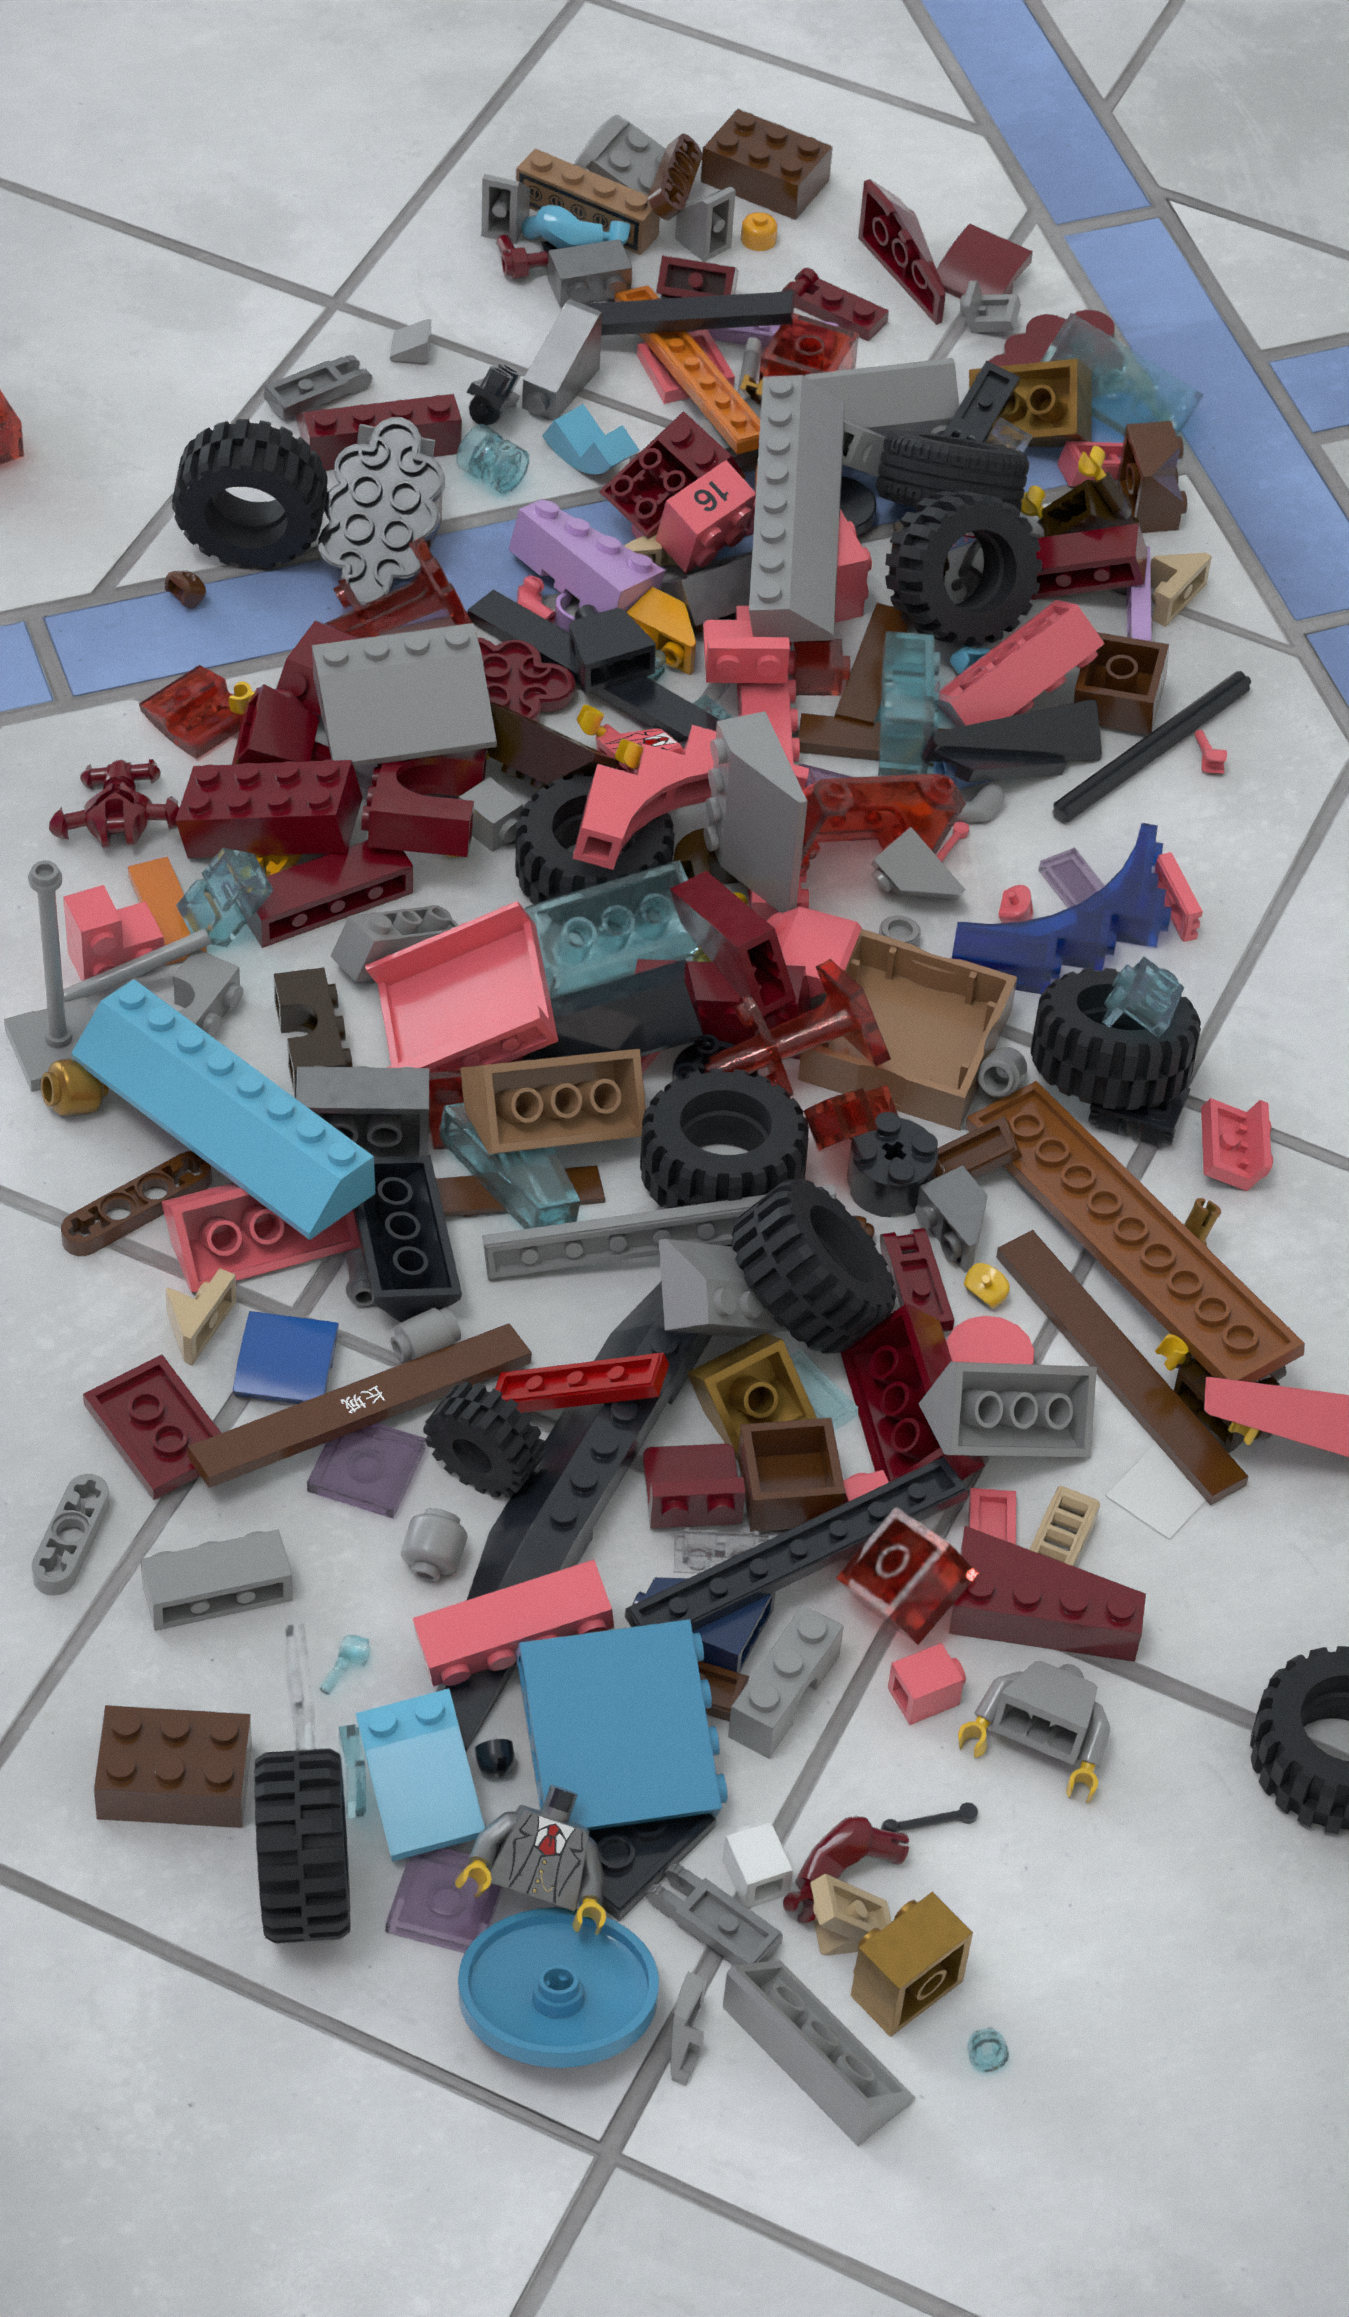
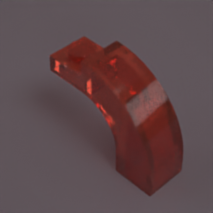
(847, 1116)

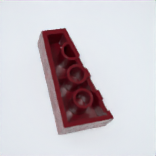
(717, 1000)
(1044, 1602)

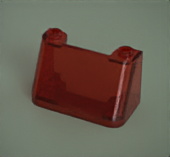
(879, 810)

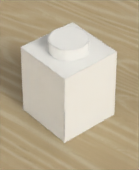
(757, 1864)

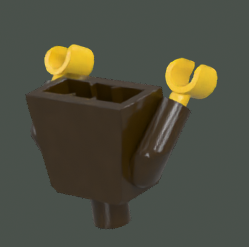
(1086, 506)
(1191, 1389)

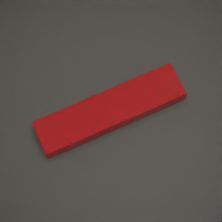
(584, 1383)

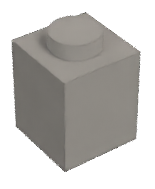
(494, 813)

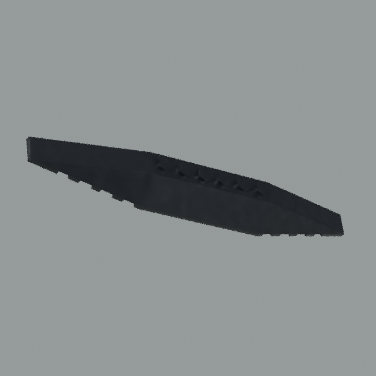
(560, 1502)

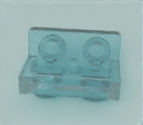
(1145, 995)

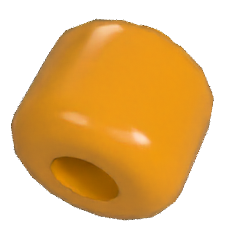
(759, 231)

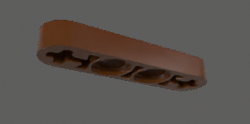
(675, 177)
(133, 1199)

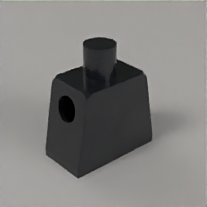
(609, 648)

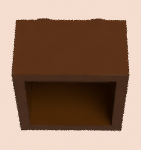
(789, 1472)

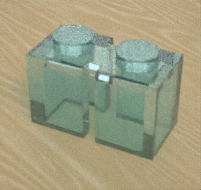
(213, 902)

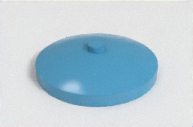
(557, 1993)

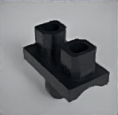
(493, 394)

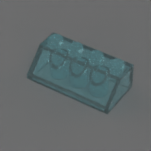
(1123, 382)
(610, 926)

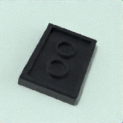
(641, 1853)

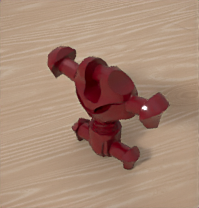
(118, 805)

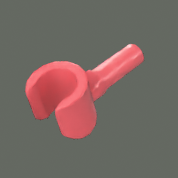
(1212, 759)

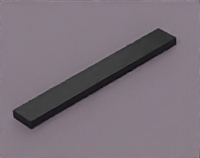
(638, 697)
(800, 1550)

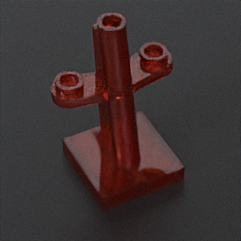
(419, 598)
(841, 1014)

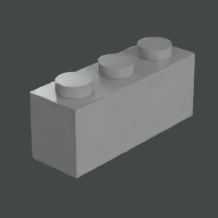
(216, 1579)

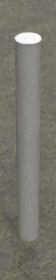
(138, 966)

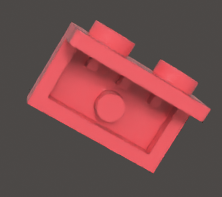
(1236, 1143)

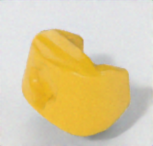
(987, 1284)

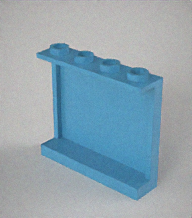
(622, 1724)

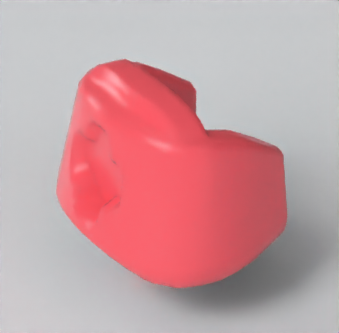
(1016, 905)

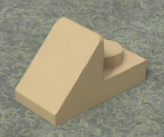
(1176, 582)
(198, 1318)
(845, 1915)

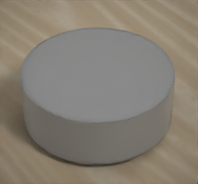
(901, 929)

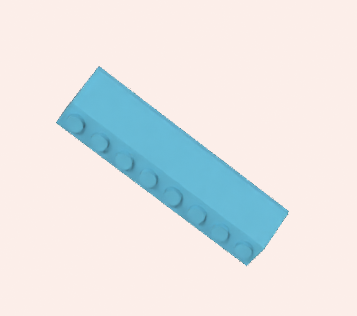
(225, 1110)

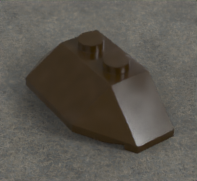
(539, 750)

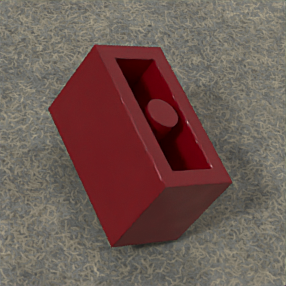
(694, 278)

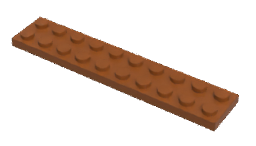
(1141, 1240)

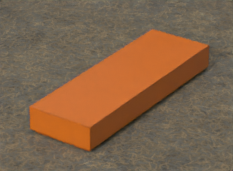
(160, 888)

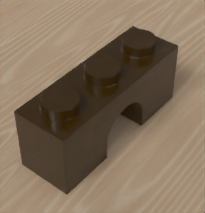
(307, 1005)

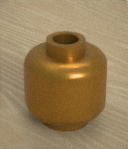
(71, 1089)

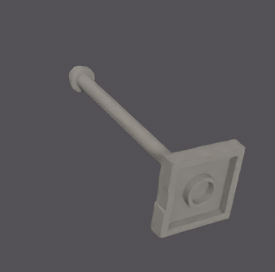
(52, 1032)

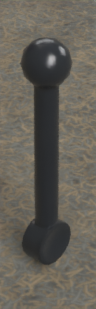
(967, 1814)

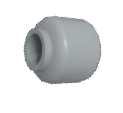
(434, 1544)

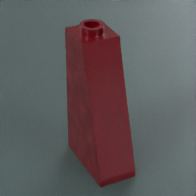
(734, 940)

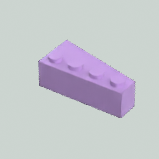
(582, 558)

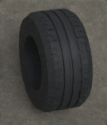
(927, 463)

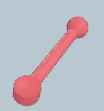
(960, 831)

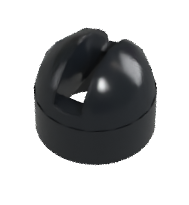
(495, 1757)

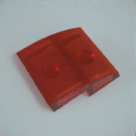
(193, 711)

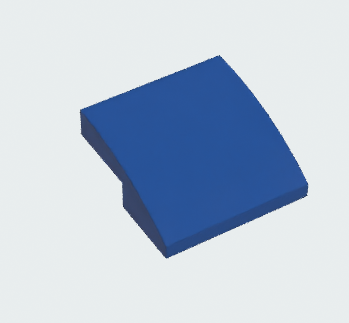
(285, 1358)

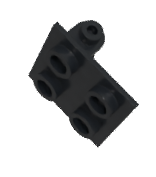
(1158, 1120)

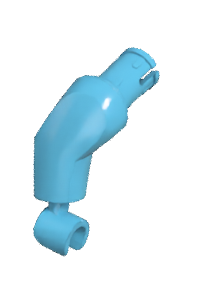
(566, 231)

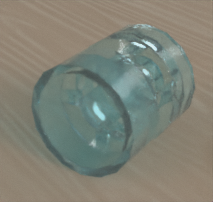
(492, 459)

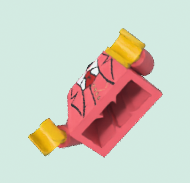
(624, 747)

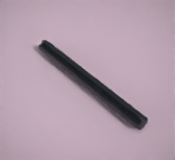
(1151, 747)

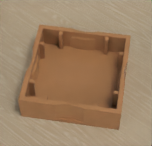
(935, 1021)

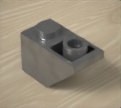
(954, 1213)

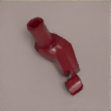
(838, 1850)

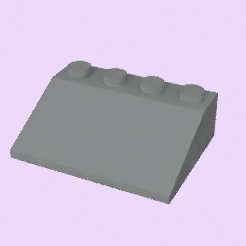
(404, 695)
(756, 810)

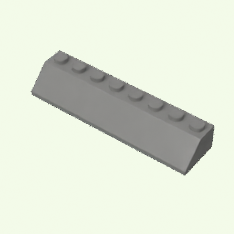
(797, 511)

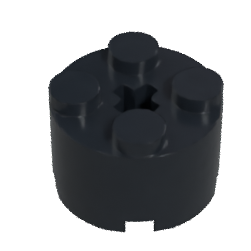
(891, 1165)

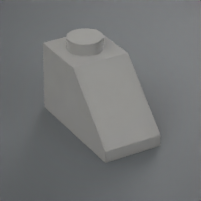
(503, 207)
(707, 224)
(914, 870)

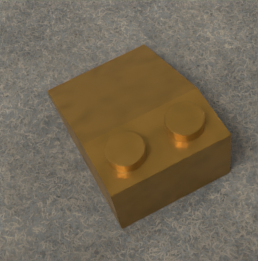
(1050, 401)

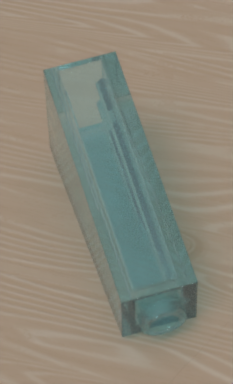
(525, 1182)

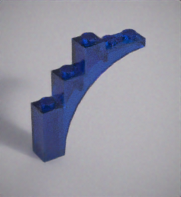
(1080, 936)

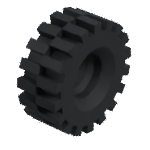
(484, 1439)

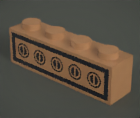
(588, 197)

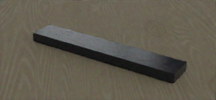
(696, 313)

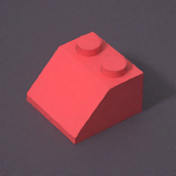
(813, 938)

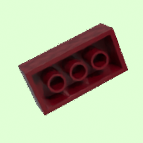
(270, 808)

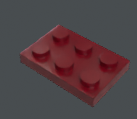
(152, 1423)

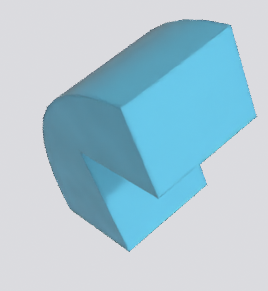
(585, 446)

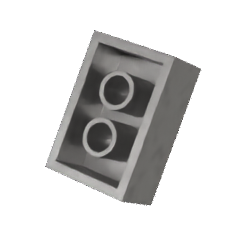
(372, 1106)

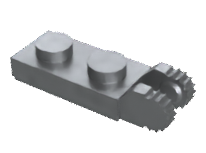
(316, 386)
(715, 1917)

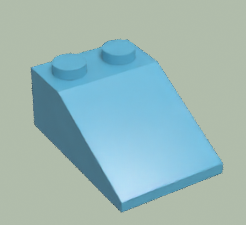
(420, 1774)

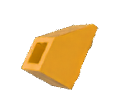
(668, 626)

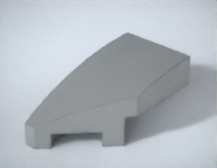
(687, 2040)

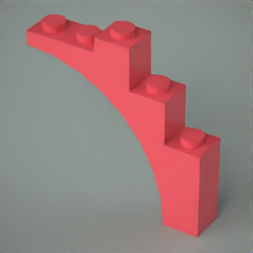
(626, 802)

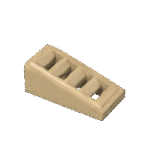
(1070, 1511)

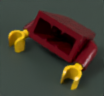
(274, 727)

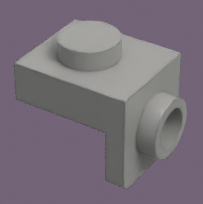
(989, 312)

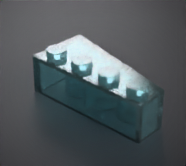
(907, 702)

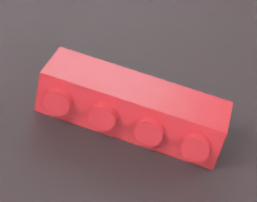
(489, 1628)

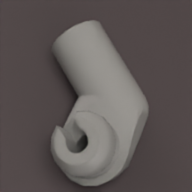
(983, 805)

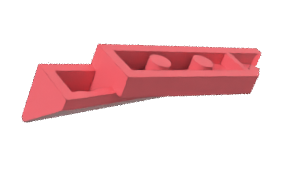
(1288, 1412)

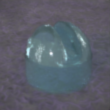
(999, 2048)

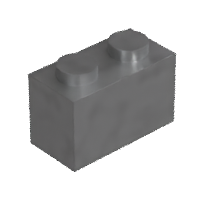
(589, 272)

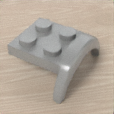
(622, 154)

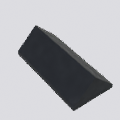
(632, 1012)
(407, 1239)

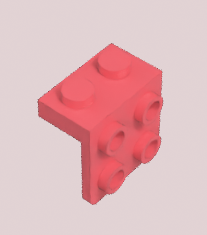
(738, 657)

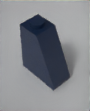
(728, 1639)

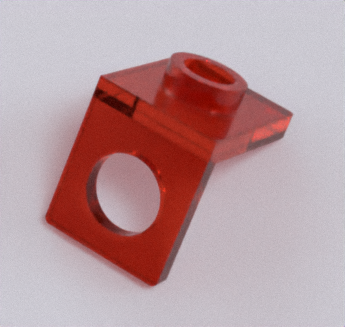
(444, 1090)

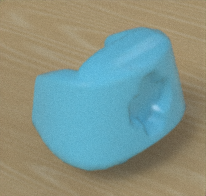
(966, 657)

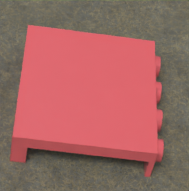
(467, 995)

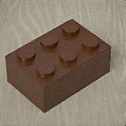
(766, 163)
(173, 1766)

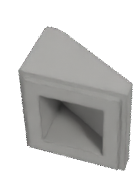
(412, 343)

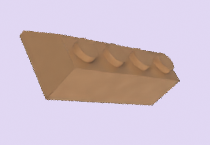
(555, 1100)

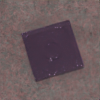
(368, 1468)
(434, 1909)

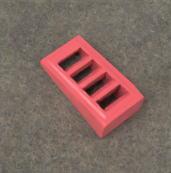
(1071, 455)

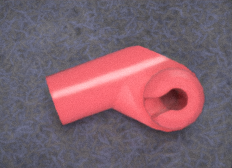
(530, 597)

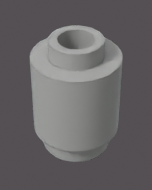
(996, 1082)
(425, 1334)

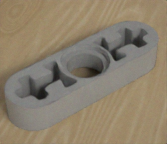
(72, 1553)

